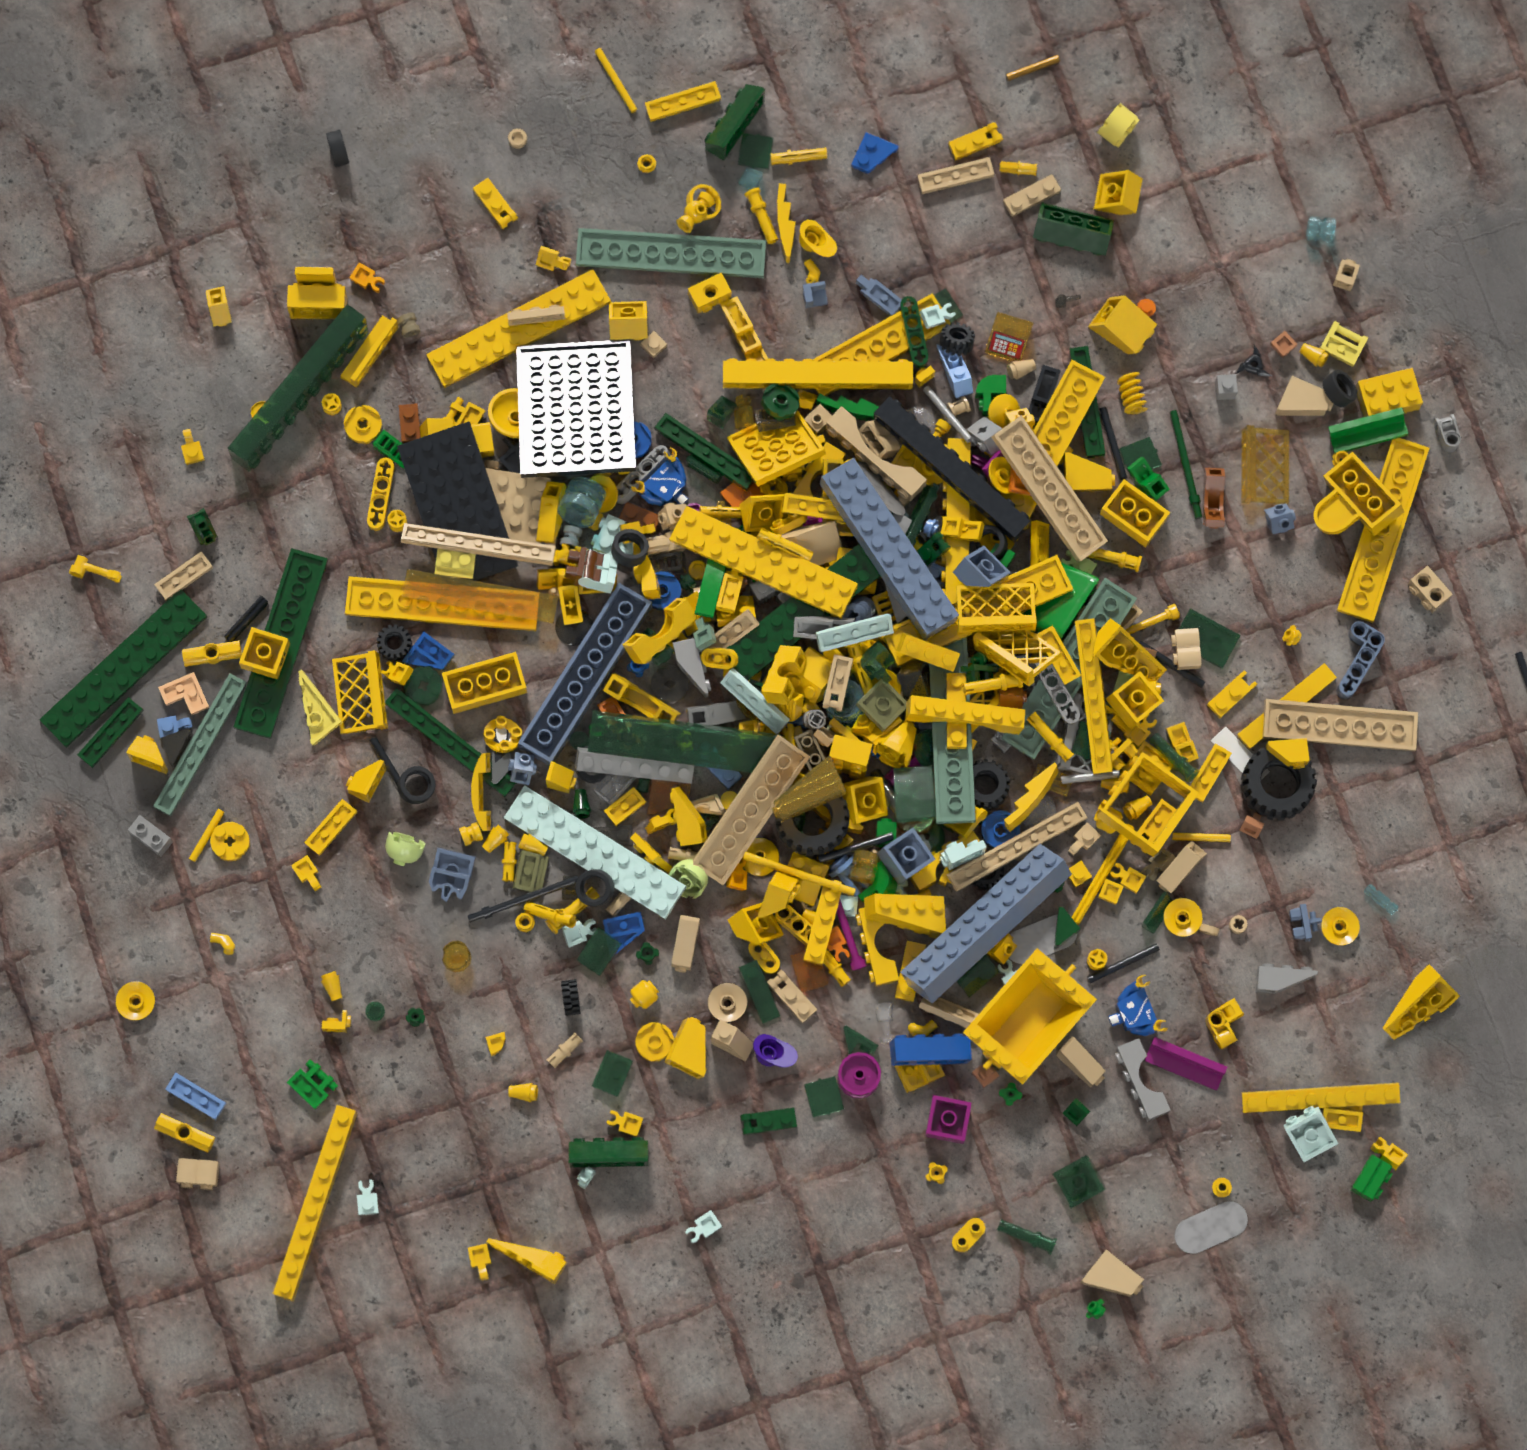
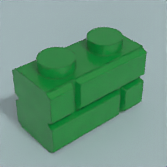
(1371, 1178)

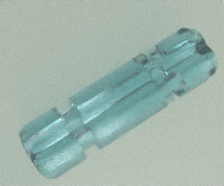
(1381, 899)

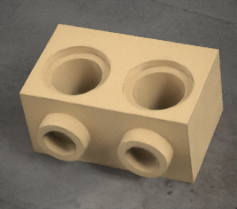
(1434, 586)

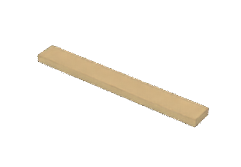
(478, 544)
(1017, 846)

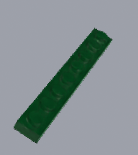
(443, 737)

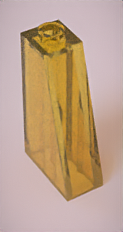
(812, 790)

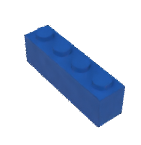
(930, 1050)

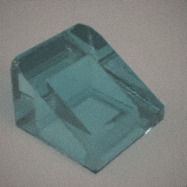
(751, 178)

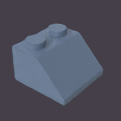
(980, 569)
(905, 856)

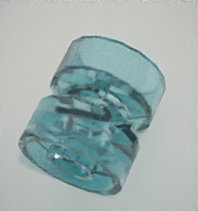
(1321, 229)

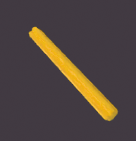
(1100, 878)

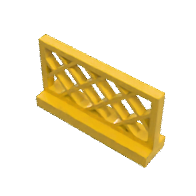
(996, 623)
(1006, 657)
(376, 692)

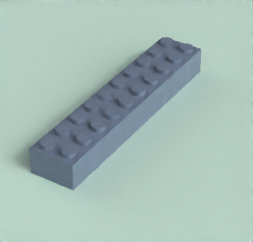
(889, 549)
(584, 675)
(986, 923)

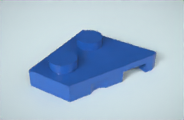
(872, 153)
(428, 653)
(624, 928)

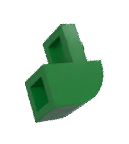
(988, 389)
(1146, 480)
(883, 883)

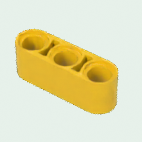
(792, 918)

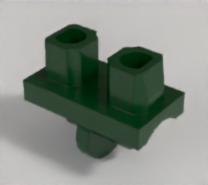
(202, 527)
(979, 669)

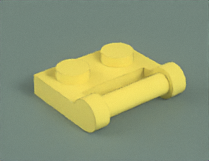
(1341, 348)

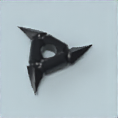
(1254, 370)

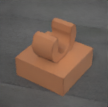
(1283, 344)
(1252, 825)
(984, 1076)

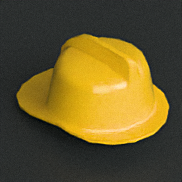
(816, 239)

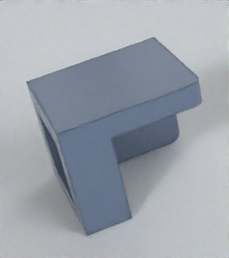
(814, 294)

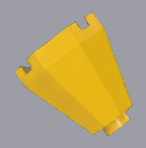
(897, 745)

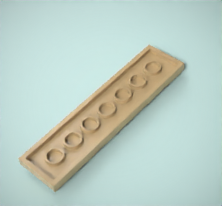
(1049, 489)
(1340, 725)
(750, 809)

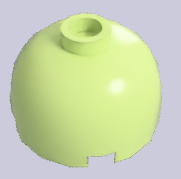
(403, 848)
(691, 876)

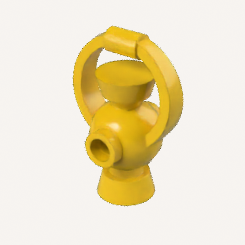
(696, 211)

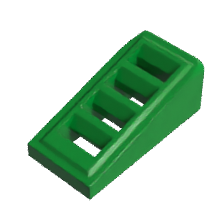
(383, 450)

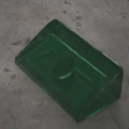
(703, 469)
(1156, 915)

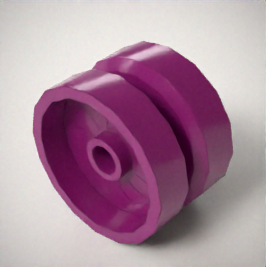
(855, 1086)

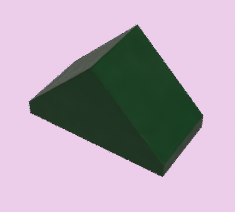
(1065, 928)

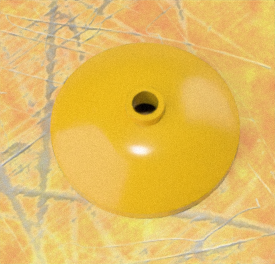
(502, 412)

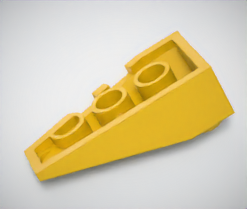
(1121, 651)
(539, 1261)

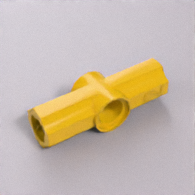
(199, 656)
(173, 1128)

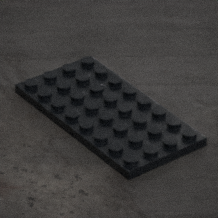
(455, 490)

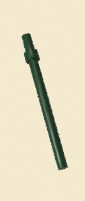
(1194, 498)

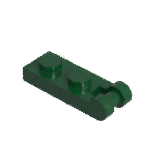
(930, 553)
(769, 1121)

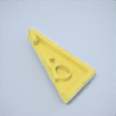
(320, 715)

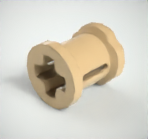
(959, 406)

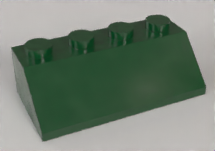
(735, 121)
(1073, 229)
(608, 1153)

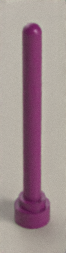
(856, 961)

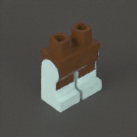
(592, 570)

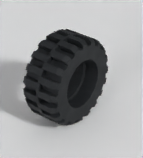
(1271, 806)
(820, 843)

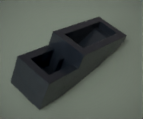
(1043, 391)

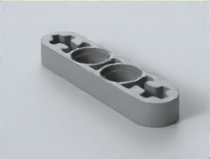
(641, 474)
(1059, 688)

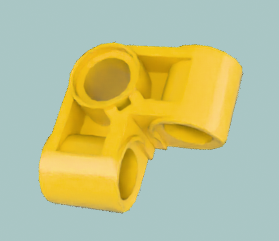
(1227, 1014)

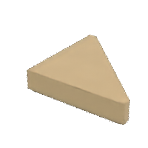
(709, 805)

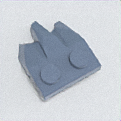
(451, 872)

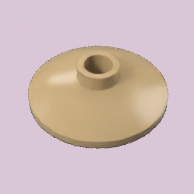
(728, 992)

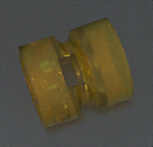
(864, 865)

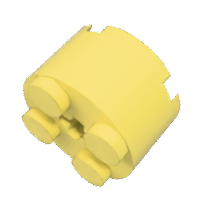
(1118, 125)

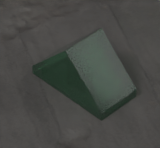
(721, 412)

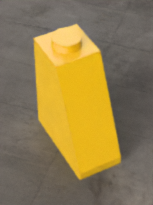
(1086, 475)
(689, 1048)

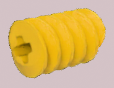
(1131, 394)

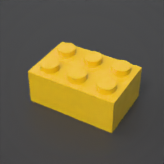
(316, 301)
(1389, 393)
(1134, 513)
(850, 756)

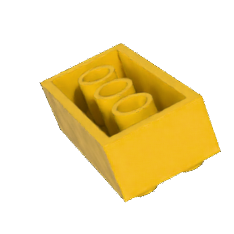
(484, 682)

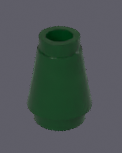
(581, 804)

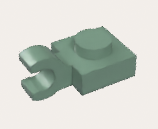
(705, 635)

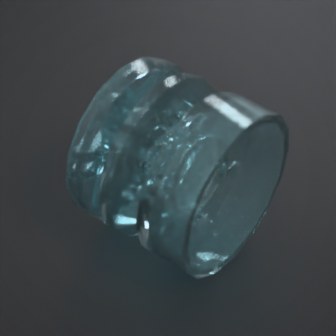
(581, 502)
(849, 714)

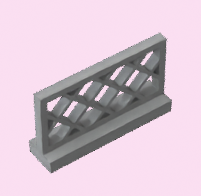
(1069, 735)

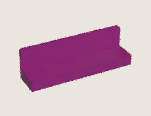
(1185, 1063)

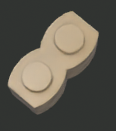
(879, 439)
(1187, 649)
(197, 1172)

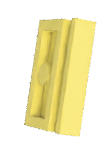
(455, 564)

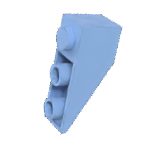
(956, 373)

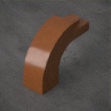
(1213, 498)

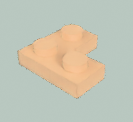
(185, 688)

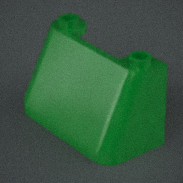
(1065, 608)

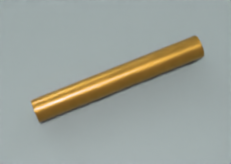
(1031, 68)

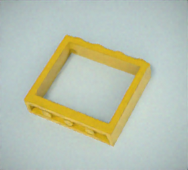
(1167, 778)

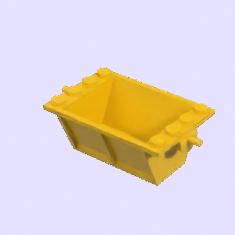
(1029, 1016)

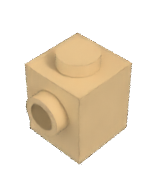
(817, 419)

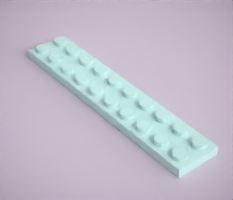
(595, 851)

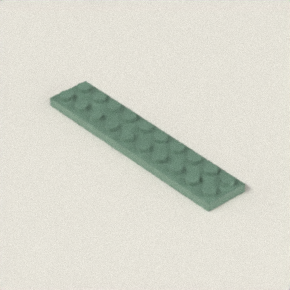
(670, 253)
(1106, 603)
(952, 766)

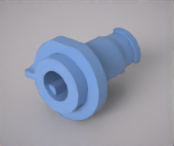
(841, 868)

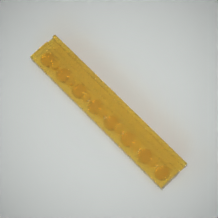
(480, 596)

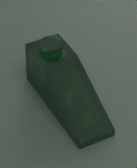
(759, 991)

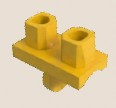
(1127, 747)

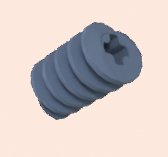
(860, 609)

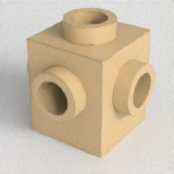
(670, 515)

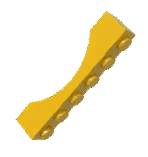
(941, 710)

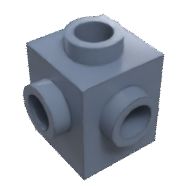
(1280, 518)
(522, 768)

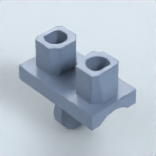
(1301, 914)

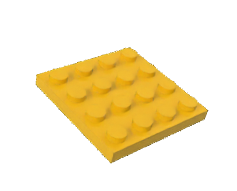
(775, 451)

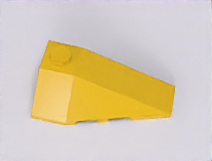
(1421, 1000)

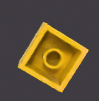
(264, 653)

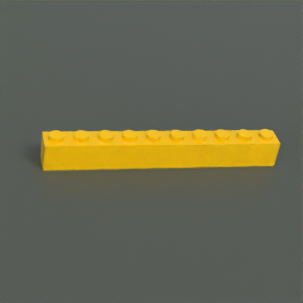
(818, 374)
(955, 507)
(315, 1203)

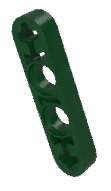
(914, 332)

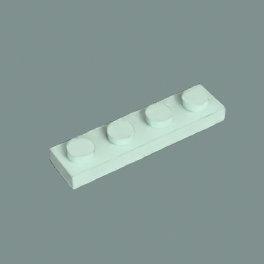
(854, 632)
(754, 701)

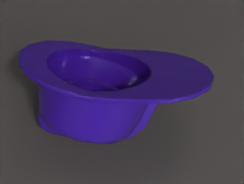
(773, 1051)

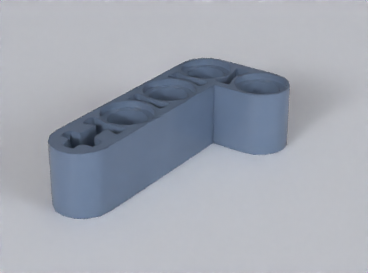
(1358, 663)

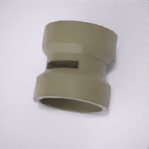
(409, 325)

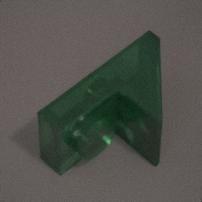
(854, 1038)

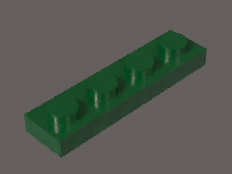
(110, 732)

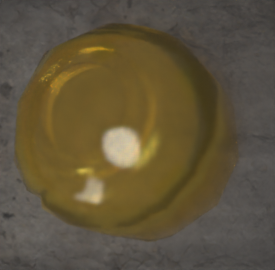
(456, 956)

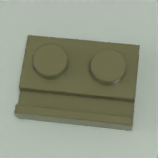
(530, 871)

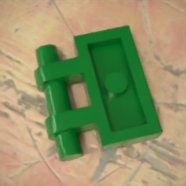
(308, 1089)

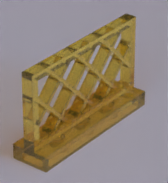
(1249, 462)

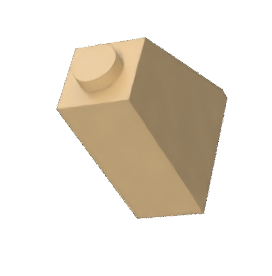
(1303, 400)
(1181, 867)
(685, 943)
(731, 1040)
(1081, 1062)
(1113, 1276)

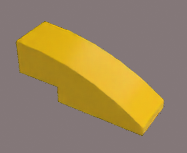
(646, 576)

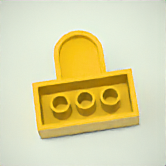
(1355, 497)

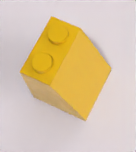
(1123, 324)

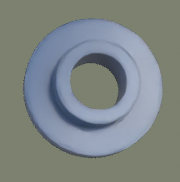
(931, 527)

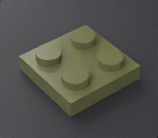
(882, 704)

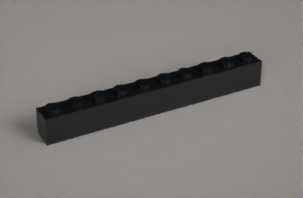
(951, 469)

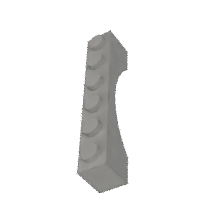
(632, 767)

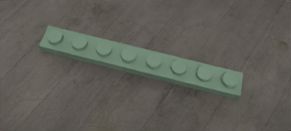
(200, 744)

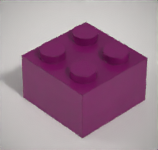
(948, 1119)

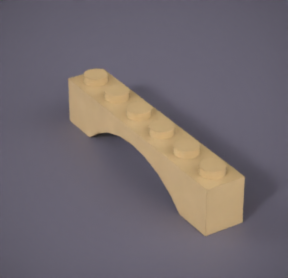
(904, 479)

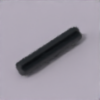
(246, 619)

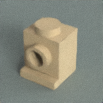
(1346, 282)

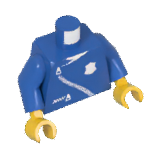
(665, 484)
(1136, 1011)

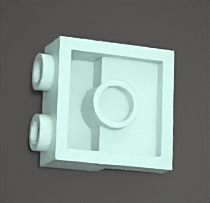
(609, 528)
(957, 854)
(1310, 1133)

